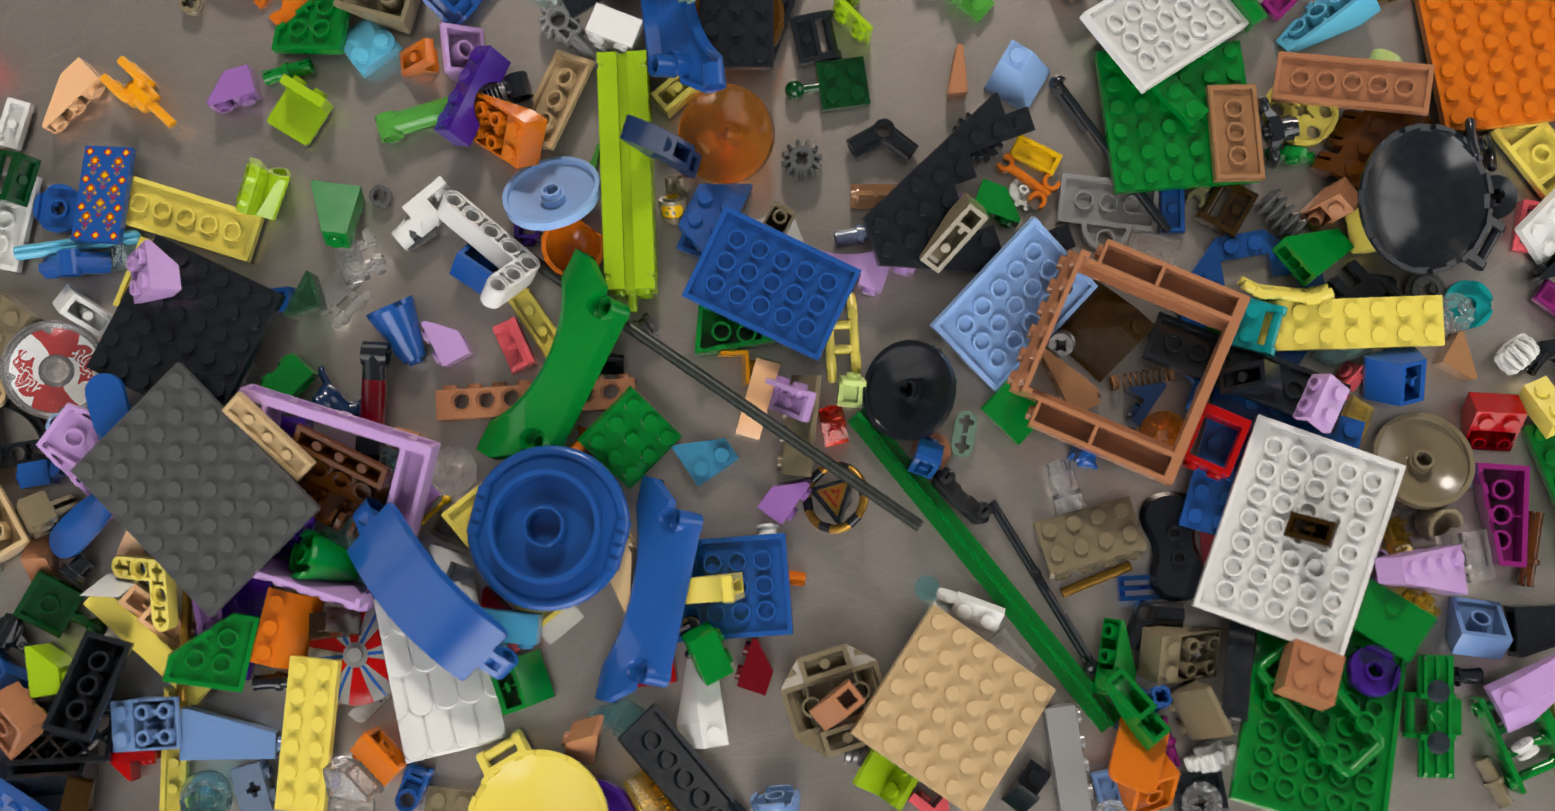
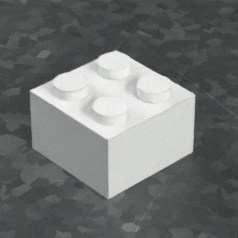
(614, 30)

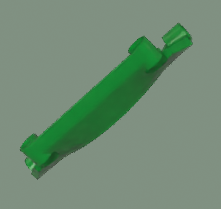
(579, 351)

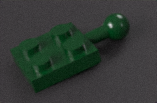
(839, 83)
(53, 604)

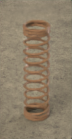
(1113, 383)

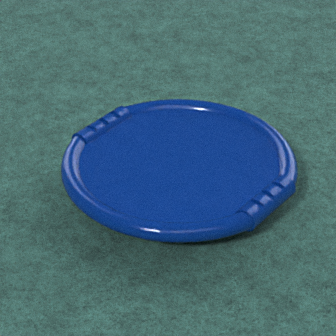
(548, 528)

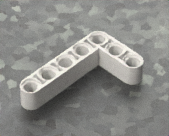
(515, 262)

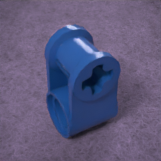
(414, 781)

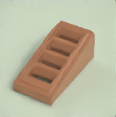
(957, 83)

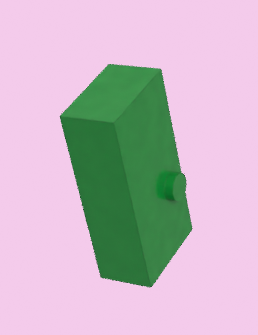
(1393, 621)

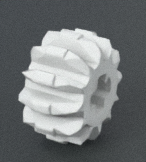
(1516, 354)

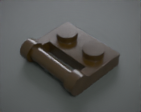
(1233, 211)

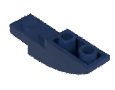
(661, 145)

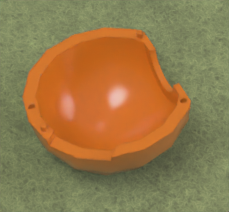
(560, 244)

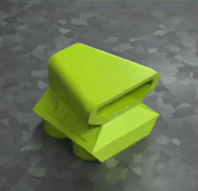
(262, 189)

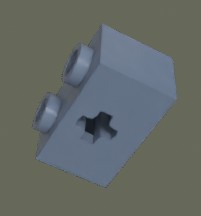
(251, 774)

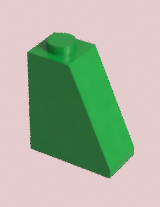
(338, 211)
(1312, 253)

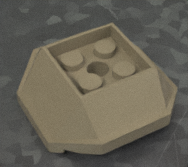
(812, 680)

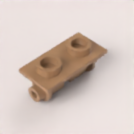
(868, 195)

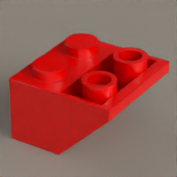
(1492, 420)

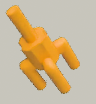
(138, 92)

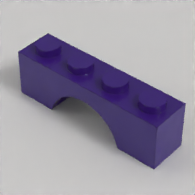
(458, 119)

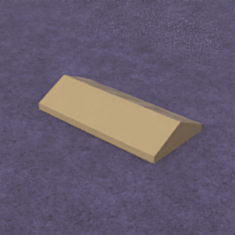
(560, 92)

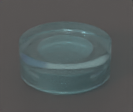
(926, 587)

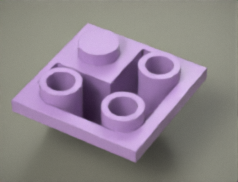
(152, 274)

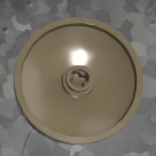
(1435, 458)

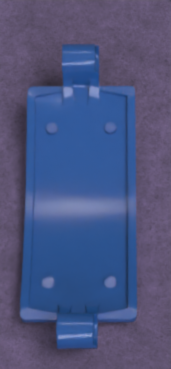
(423, 598)

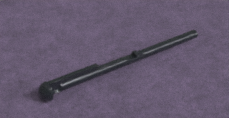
(1084, 123)
(1070, 630)

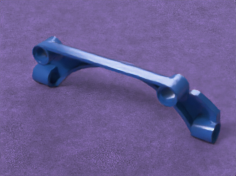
(680, 46)
(658, 595)

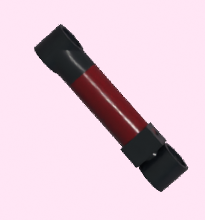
(375, 359)

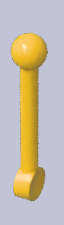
(446, 499)

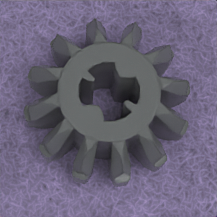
(803, 151)

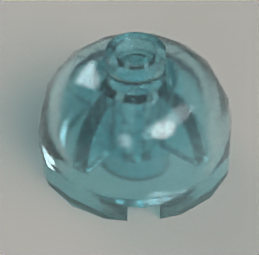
(206, 792)

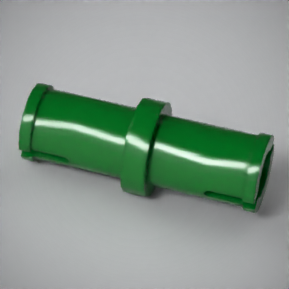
(290, 69)

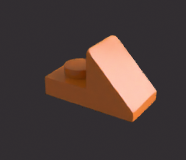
(419, 58)

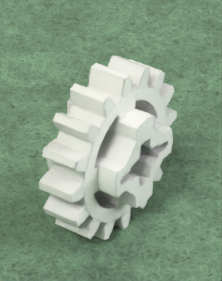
(1211, 756)

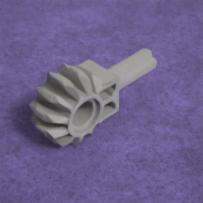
(568, 32)

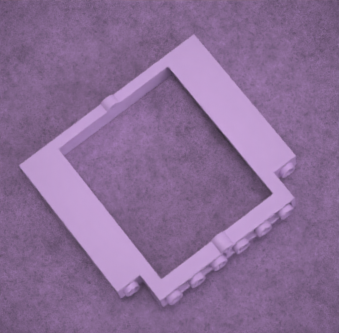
(407, 490)

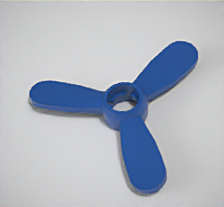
(107, 405)

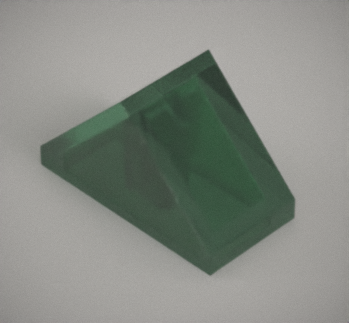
(307, 298)

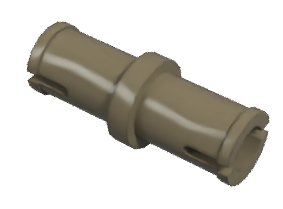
(1494, 782)

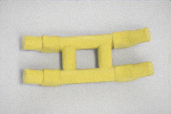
(1307, 295)
(853, 348)

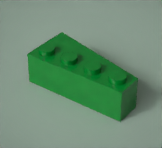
(718, 334)

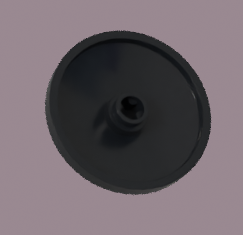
(909, 390)

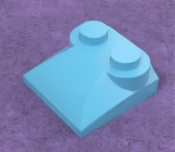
(370, 46)

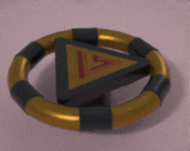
(835, 499)

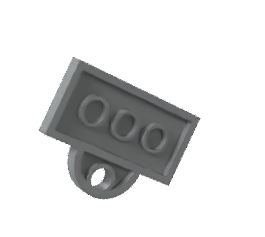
(1092, 205)

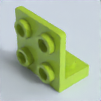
(845, 13)
(885, 780)

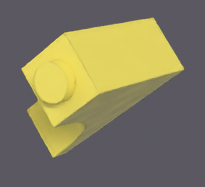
(716, 588)

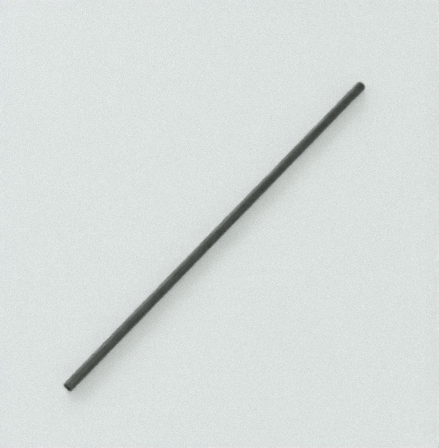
(759, 416)

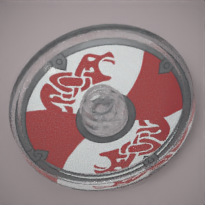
(47, 367)

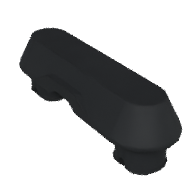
(946, 485)

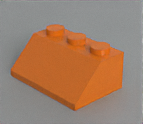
(284, 627)

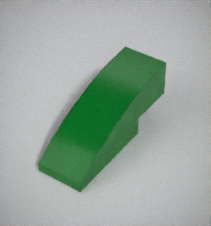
(1136, 709)

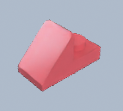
(922, 802)

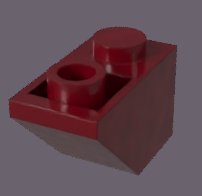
(757, 669)

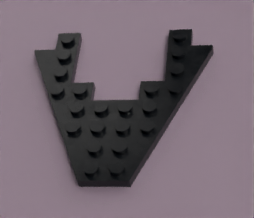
(916, 206)

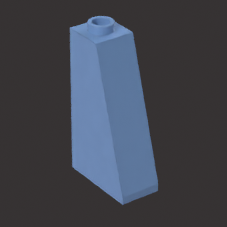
(223, 737)

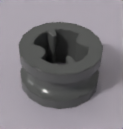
(383, 189)

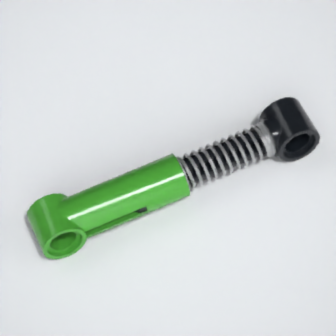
(396, 124)

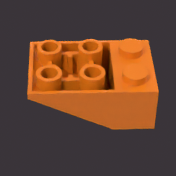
(509, 130)

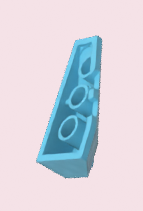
(1325, 20)

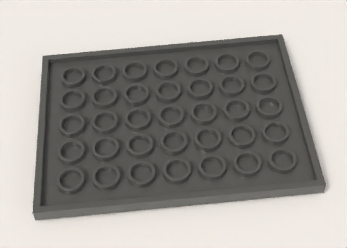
(195, 489)

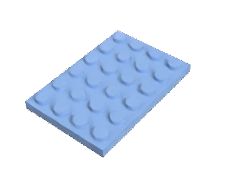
(997, 307)

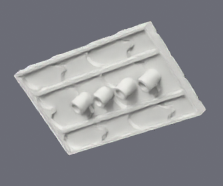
(431, 705)

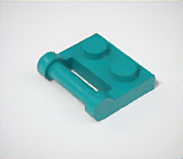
(1251, 324)

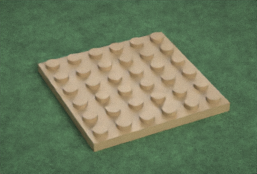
(953, 711)

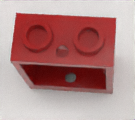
(1227, 419)

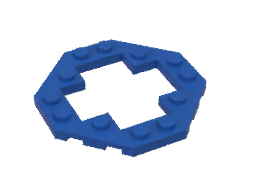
(1246, 246)

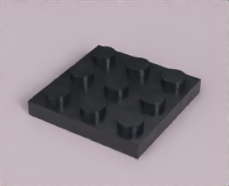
(740, 32)

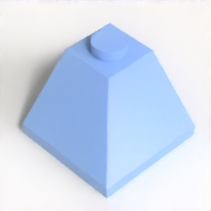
(1018, 76)

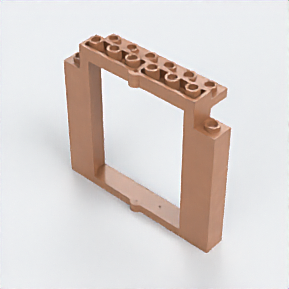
(1158, 284)

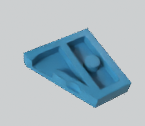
(705, 458)

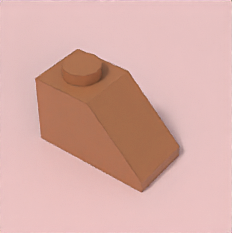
(584, 739)

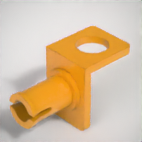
(747, 364)

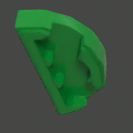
(1294, 155)

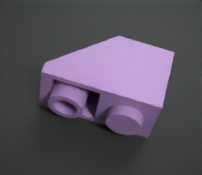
(448, 344)

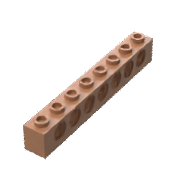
(448, 409)

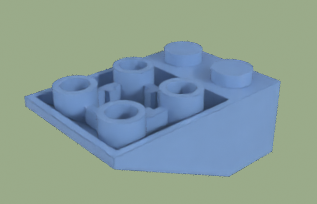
(146, 723)

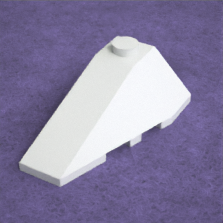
(702, 711)

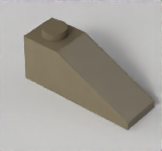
(954, 232)

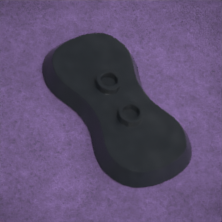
(1175, 559)

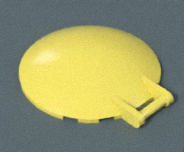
(534, 781)

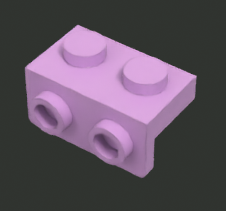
(791, 399)
(1322, 401)

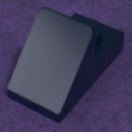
(1147, 397)

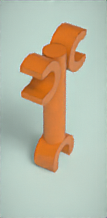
(1041, 191)

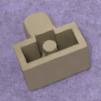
(40, 513)

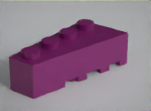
(1504, 510)

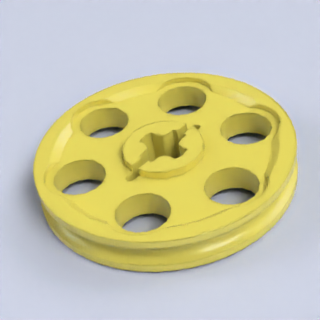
(1310, 118)

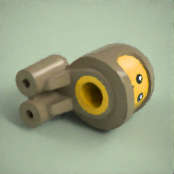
(674, 202)

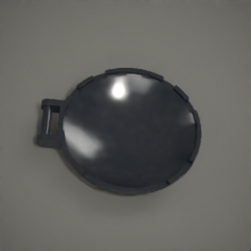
(1427, 201)

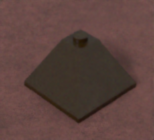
(1105, 331)

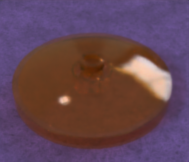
(707, 125)

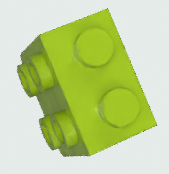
(300, 110)

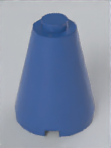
(401, 328)

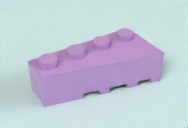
(1428, 569)

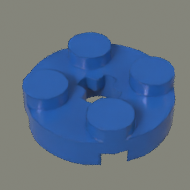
(45, 207)

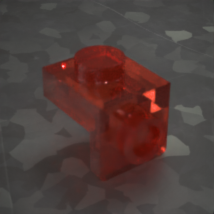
(833, 425)

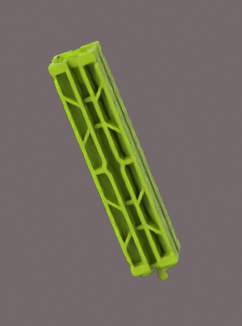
(626, 179)

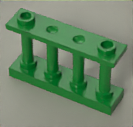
(1545, 736)

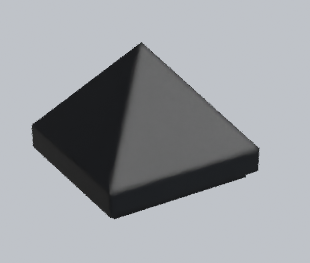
(614, 364)

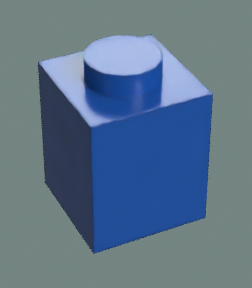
(35, 475)

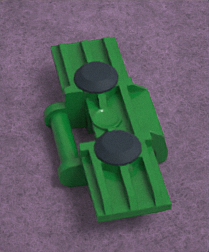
(1444, 716)

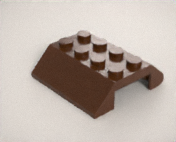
(1355, 139)
(340, 478)

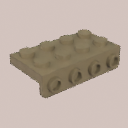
(1090, 538)

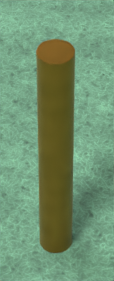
(1096, 579)

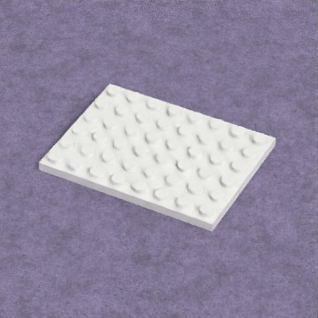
(1279, 582)

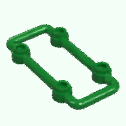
(1326, 752)

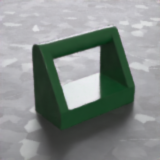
(19, 178)

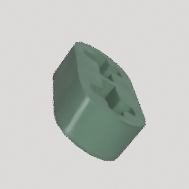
(969, 435)

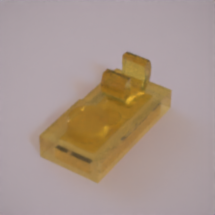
(1396, 537)

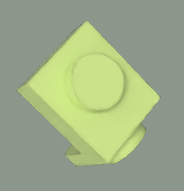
(850, 390)

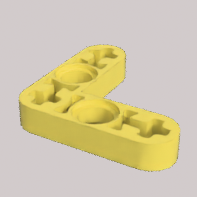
(155, 577)

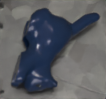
(332, 398)

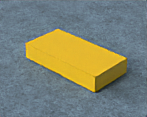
(1035, 155)

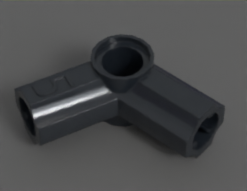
(869, 140)
(1160, 613)

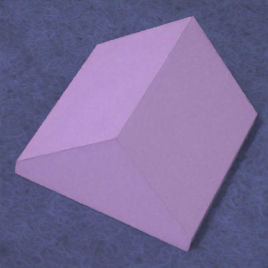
(456, 46)

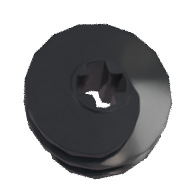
(1504, 196)

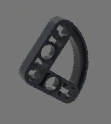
(7, 450)

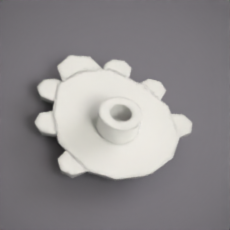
(1020, 193)

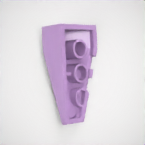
(1524, 694)

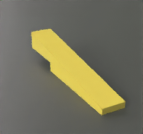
(146, 643)

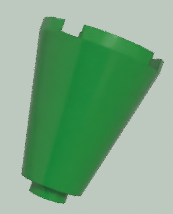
(320, 559)

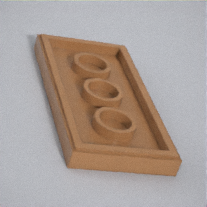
(1235, 133)

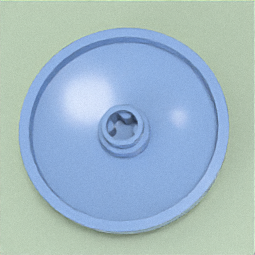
(552, 193)

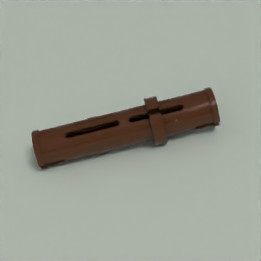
(1534, 535)

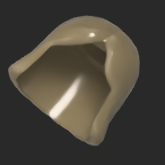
(1437, 522)

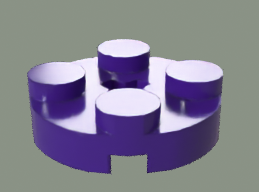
(1376, 685)

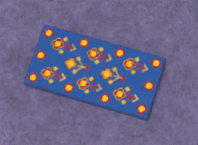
(103, 195)

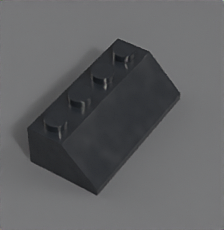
(87, 687)

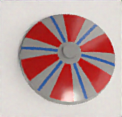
(363, 667)

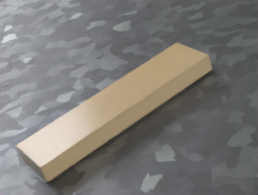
(269, 436)

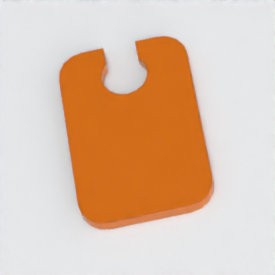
(1133, 764)

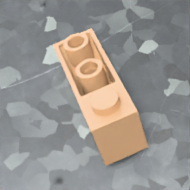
(73, 91)

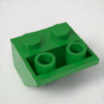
(524, 684)

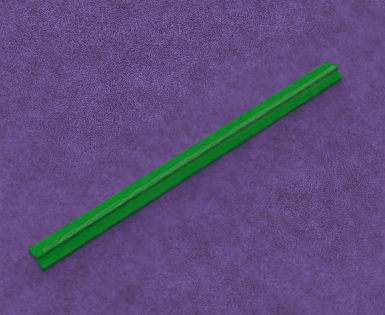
(987, 573)

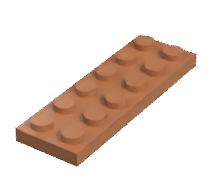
(1353, 83)

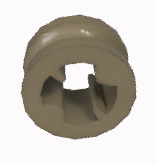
(196, 10)

